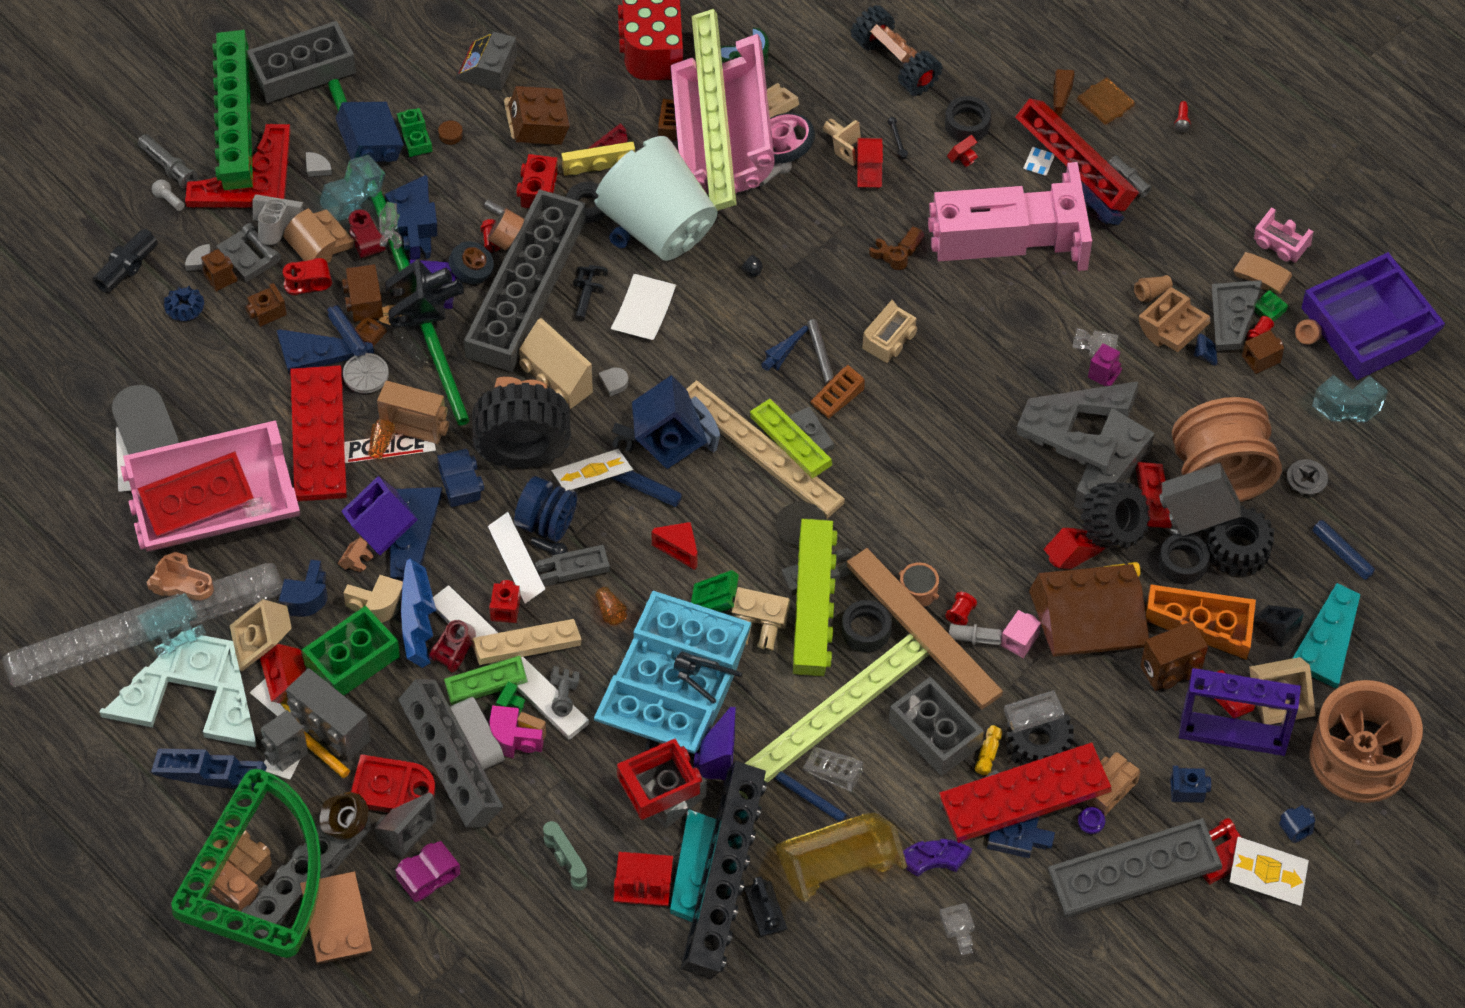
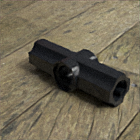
(125, 261)

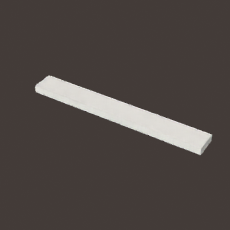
(537, 689)

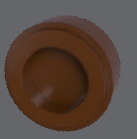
(450, 132)

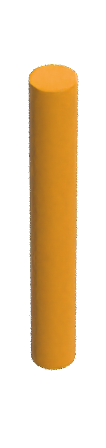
(326, 756)

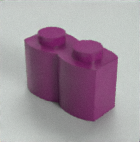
(427, 871)

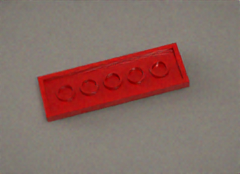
(318, 433)
(1025, 792)

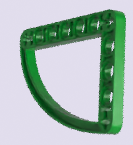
(197, 899)

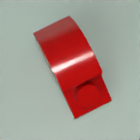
(869, 162)

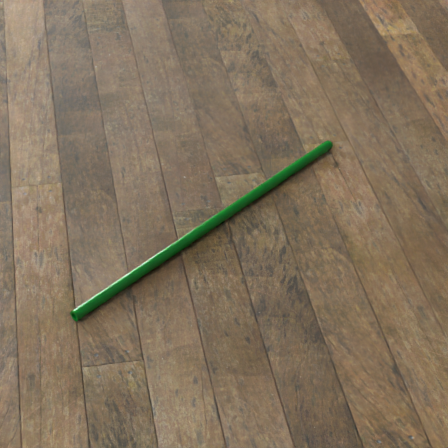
(427, 328)

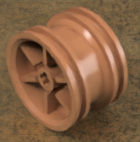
(1232, 434)

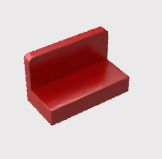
(281, 668)

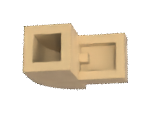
(382, 601)

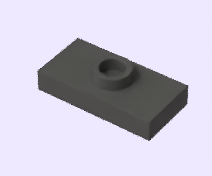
(812, 427)

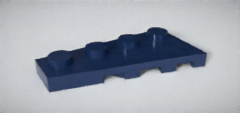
(413, 542)

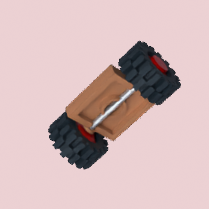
(919, 68)

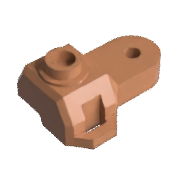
(177, 577)

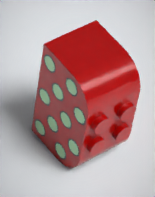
(650, 37)

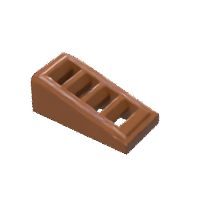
(849, 380)

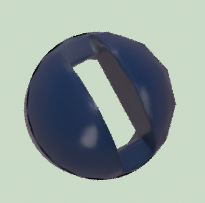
(621, 241)

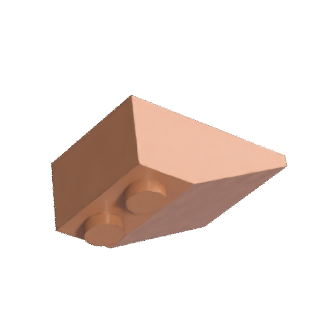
(339, 920)

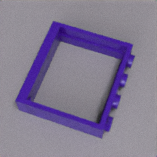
(1238, 732)

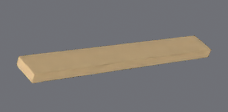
(767, 453)

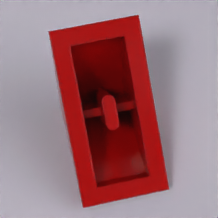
(677, 542)

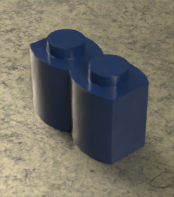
(459, 477)

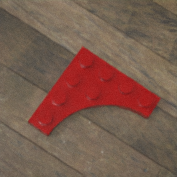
(269, 175)

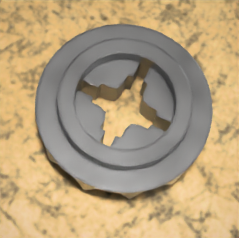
(1307, 468)

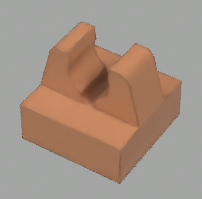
(351, 559)

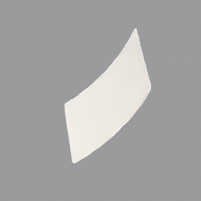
(644, 307)

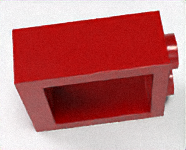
(649, 759)

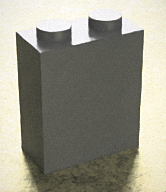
(1200, 499)

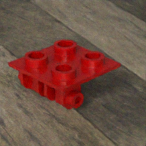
(643, 878)

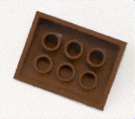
(1091, 609)

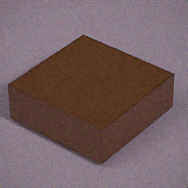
(370, 330)

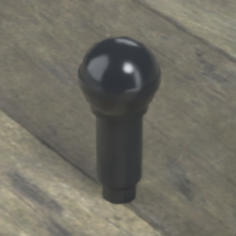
(552, 548)

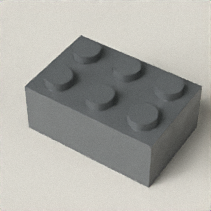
(328, 715)
(936, 726)

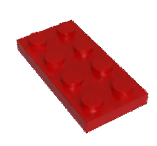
(195, 494)

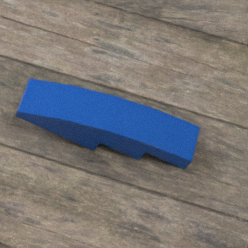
(415, 608)

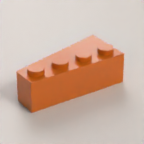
(1221, 619)

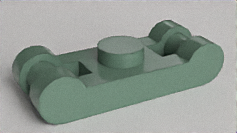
(565, 854)

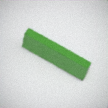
(485, 680)

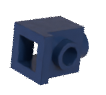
(1189, 785)

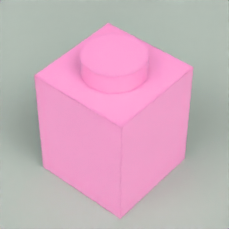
(1021, 633)

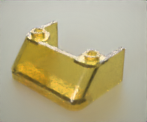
(838, 851)

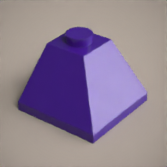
(717, 748)

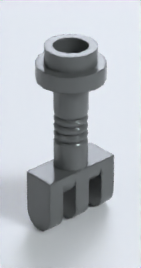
(562, 704)

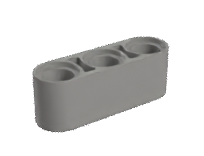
(478, 732)

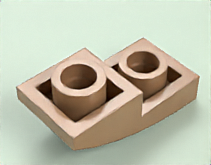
(1257, 268)

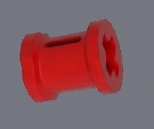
(961, 608)

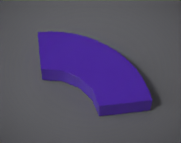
(936, 854)

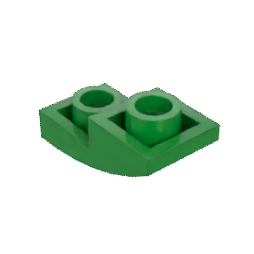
(414, 132)

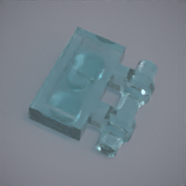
(168, 617)

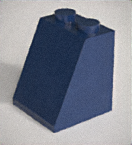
(667, 422)

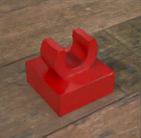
(964, 151)

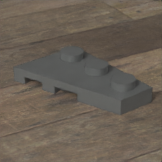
(1233, 312)

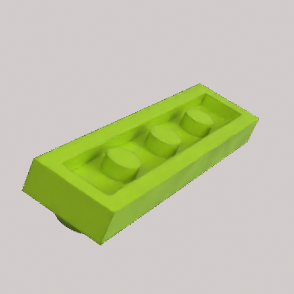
(791, 438)

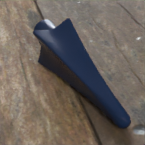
(776, 355)

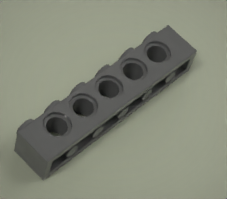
(450, 753)
(286, 878)

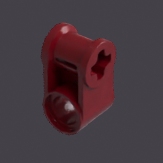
(364, 234)
(452, 646)

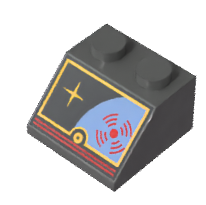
(489, 60)

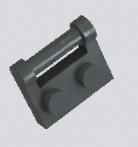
(244, 260)

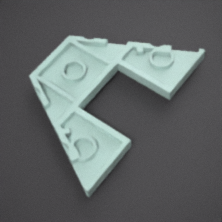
(203, 664)

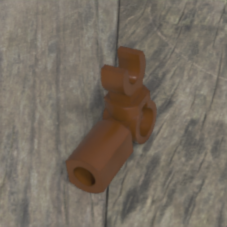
(898, 255)

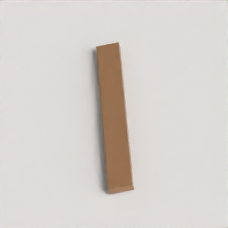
(924, 628)

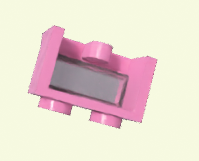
(1281, 237)

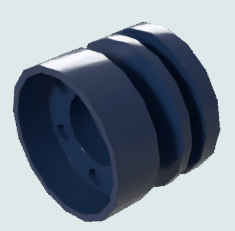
(545, 509)

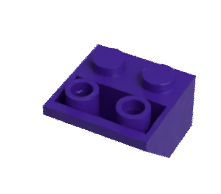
(379, 515)

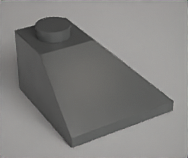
(406, 824)

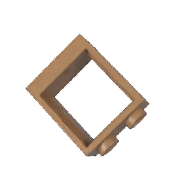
(413, 411)

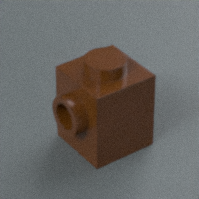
(1263, 351)

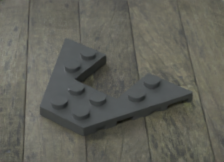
(1052, 417)

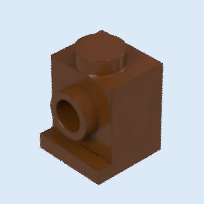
(218, 269)
(266, 306)

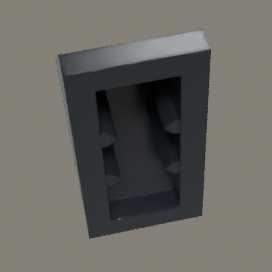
(1279, 623)

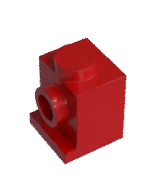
(505, 602)

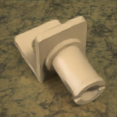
(843, 138)

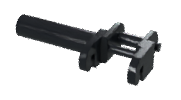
(588, 287)

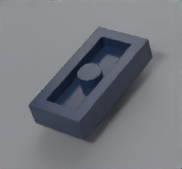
(1104, 212)

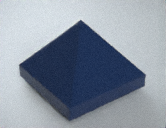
(1206, 350)

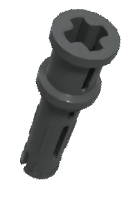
(173, 166)

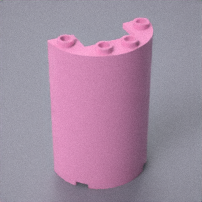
(746, 114)
(262, 462)

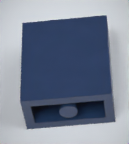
(369, 130)

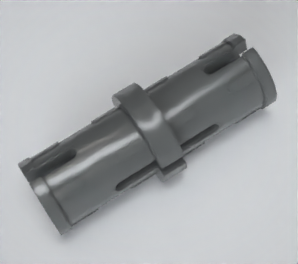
(1131, 176)

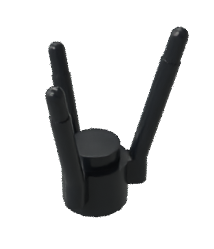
(690, 665)

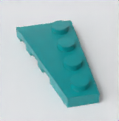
(1330, 635)
(692, 863)

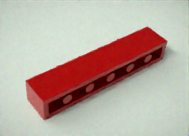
(1070, 148)

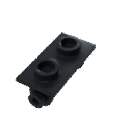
(765, 907)

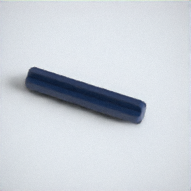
(347, 331)
(650, 487)
(1343, 549)

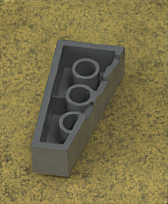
(1133, 447)

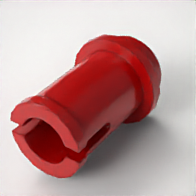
(485, 229)
(1264, 325)

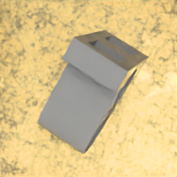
(273, 216)

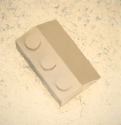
(556, 363)

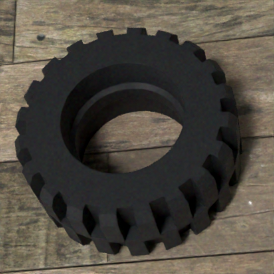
(521, 425)

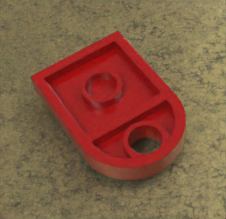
(389, 782)

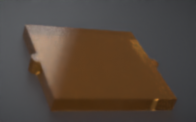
(1106, 101)

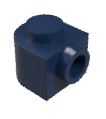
(1297, 823)

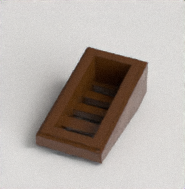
(1061, 89)
(666, 130)

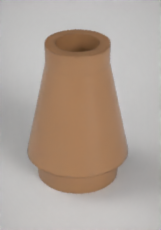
(1149, 288)

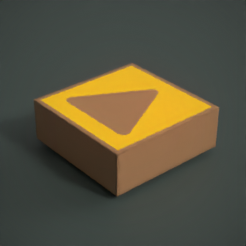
(528, 721)

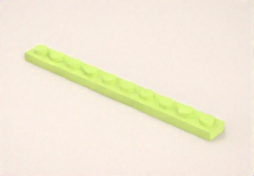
(713, 110)
(838, 708)

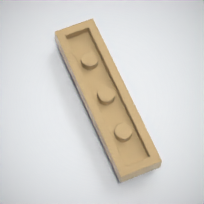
(526, 641)

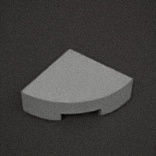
(317, 165)
(194, 261)

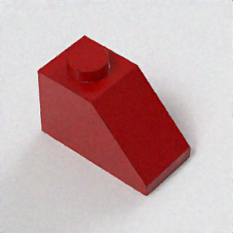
(1071, 548)

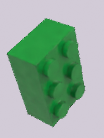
(352, 651)

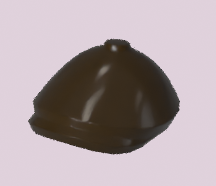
(344, 815)

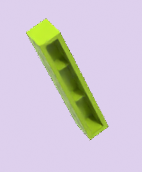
(813, 597)

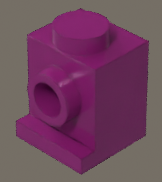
(1105, 366)

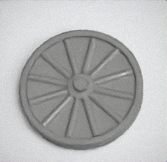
(365, 373)

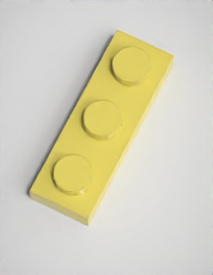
(594, 158)

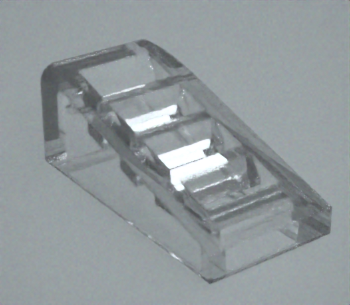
(845, 762)

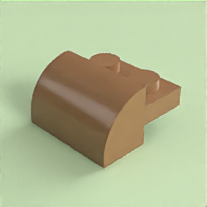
(317, 235)
(1172, 320)

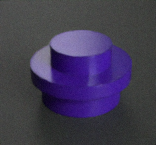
(1091, 820)

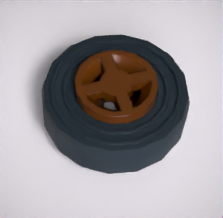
(480, 262)

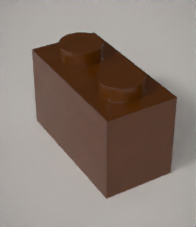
(363, 291)

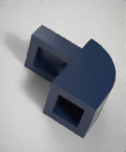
(416, 223)
(308, 596)

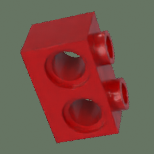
(538, 173)

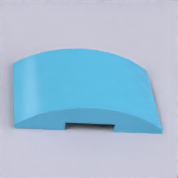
(647, 692)

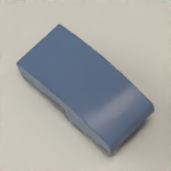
(708, 424)

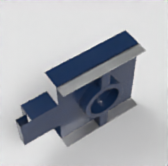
(1020, 837)

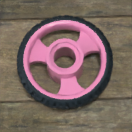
(784, 138)

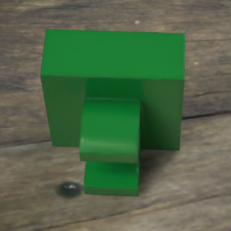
(1270, 306)
(509, 699)

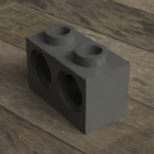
(284, 741)

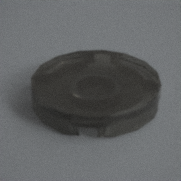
(789, 521)

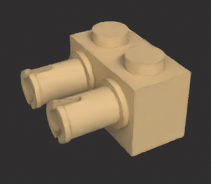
(765, 609)

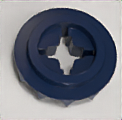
(184, 312)

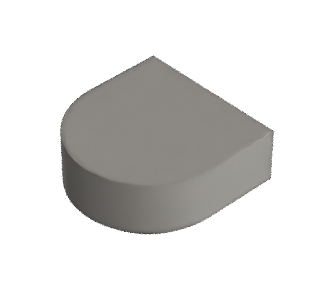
(614, 380)

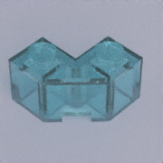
(361, 180)
(1340, 402)

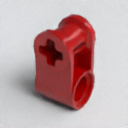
(309, 275)

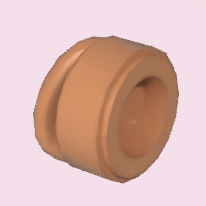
(1308, 331)

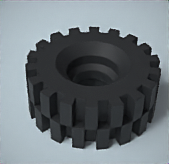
(1022, 749)

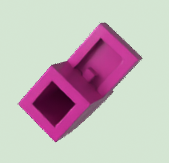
(510, 736)

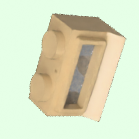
(889, 332)

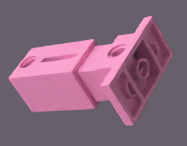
(1009, 221)

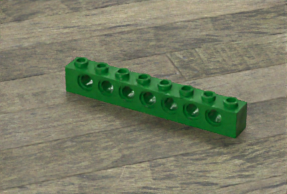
(233, 109)

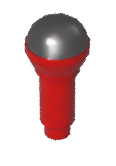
(1182, 123)

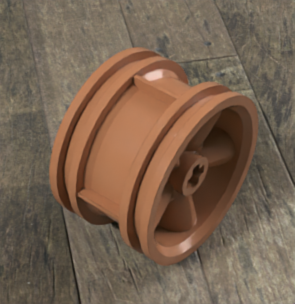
(1357, 766)

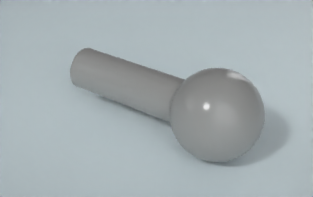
(778, 168)
(162, 189)

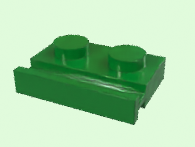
(716, 592)

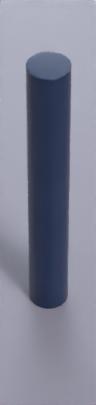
(811, 797)

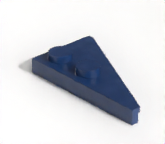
(408, 195)
(312, 350)

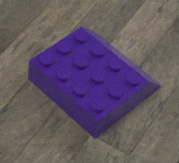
(1372, 315)

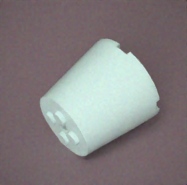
(657, 199)

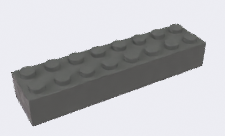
(525, 280)

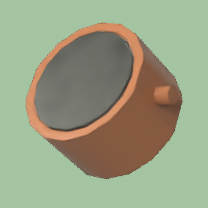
(505, 229)
(921, 582)

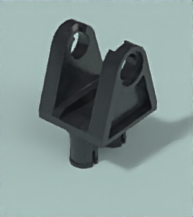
(424, 293)

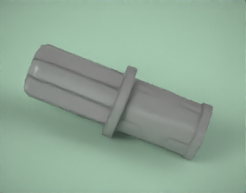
(975, 634)

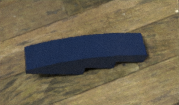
(202, 768)

